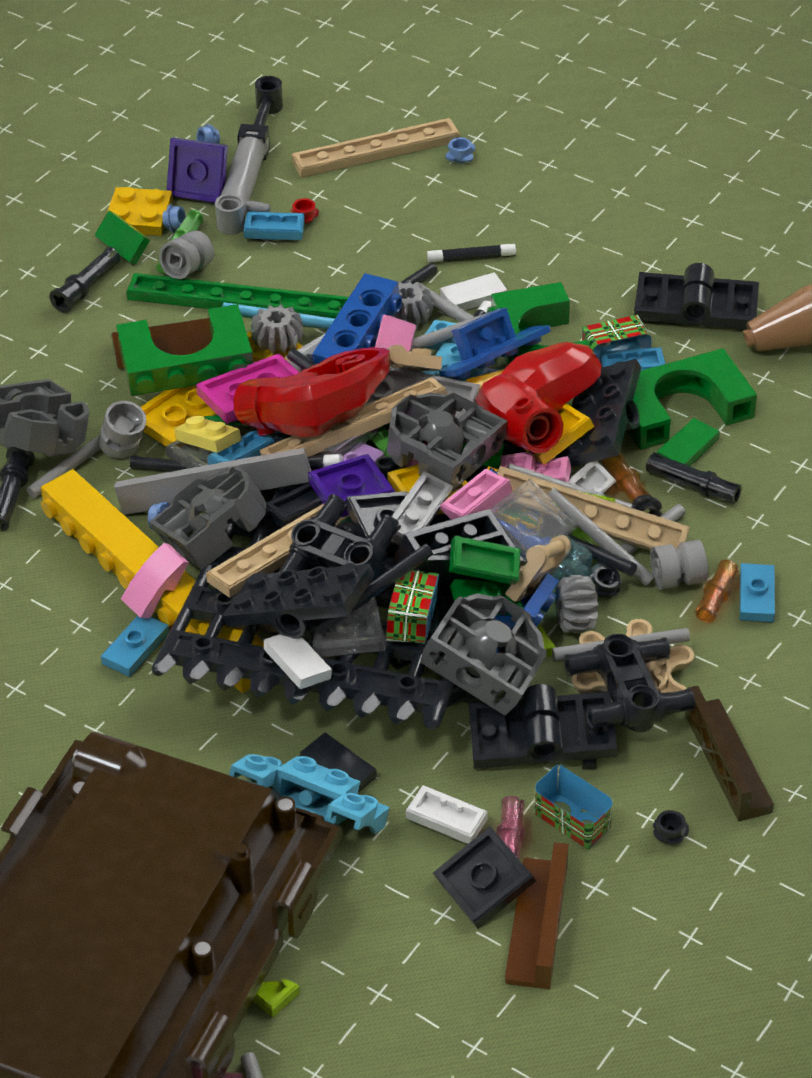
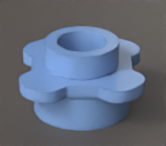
(460, 150)

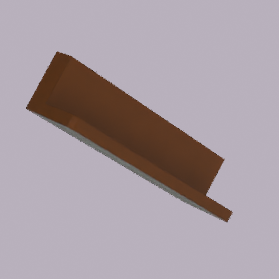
(174, 338)
(538, 922)

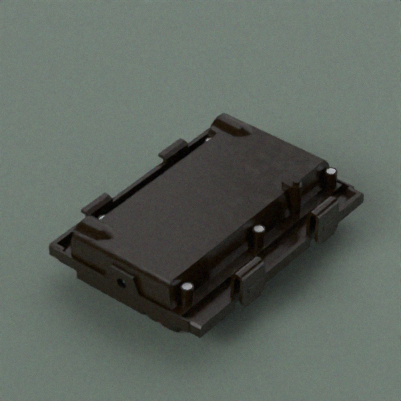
(145, 912)

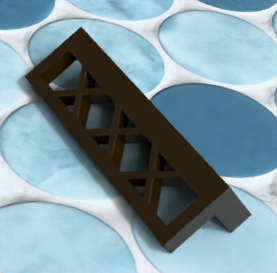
(728, 758)

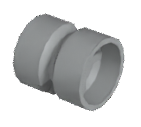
(186, 254)
(122, 429)
(678, 564)

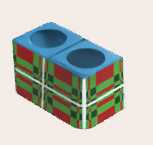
(621, 333)
(412, 607)
(578, 796)

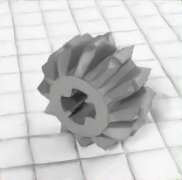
(416, 303)
(276, 328)
(576, 604)

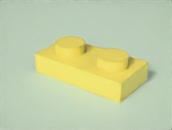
(207, 434)

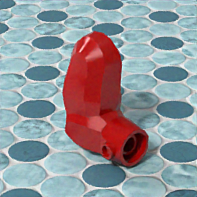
(535, 389)
(314, 397)

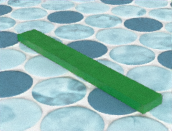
(213, 295)

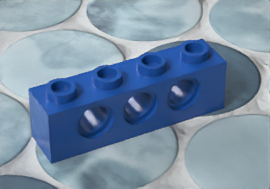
(360, 317)

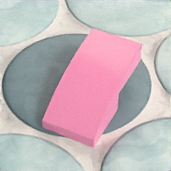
(556, 468)
(157, 574)

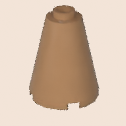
(784, 324)

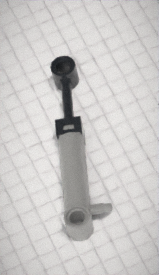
(251, 151)

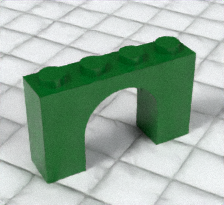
(534, 307)
(155, 371)
(705, 375)

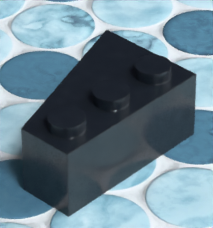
(438, 537)

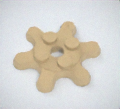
(660, 671)

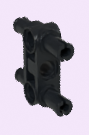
(322, 544)
(631, 687)

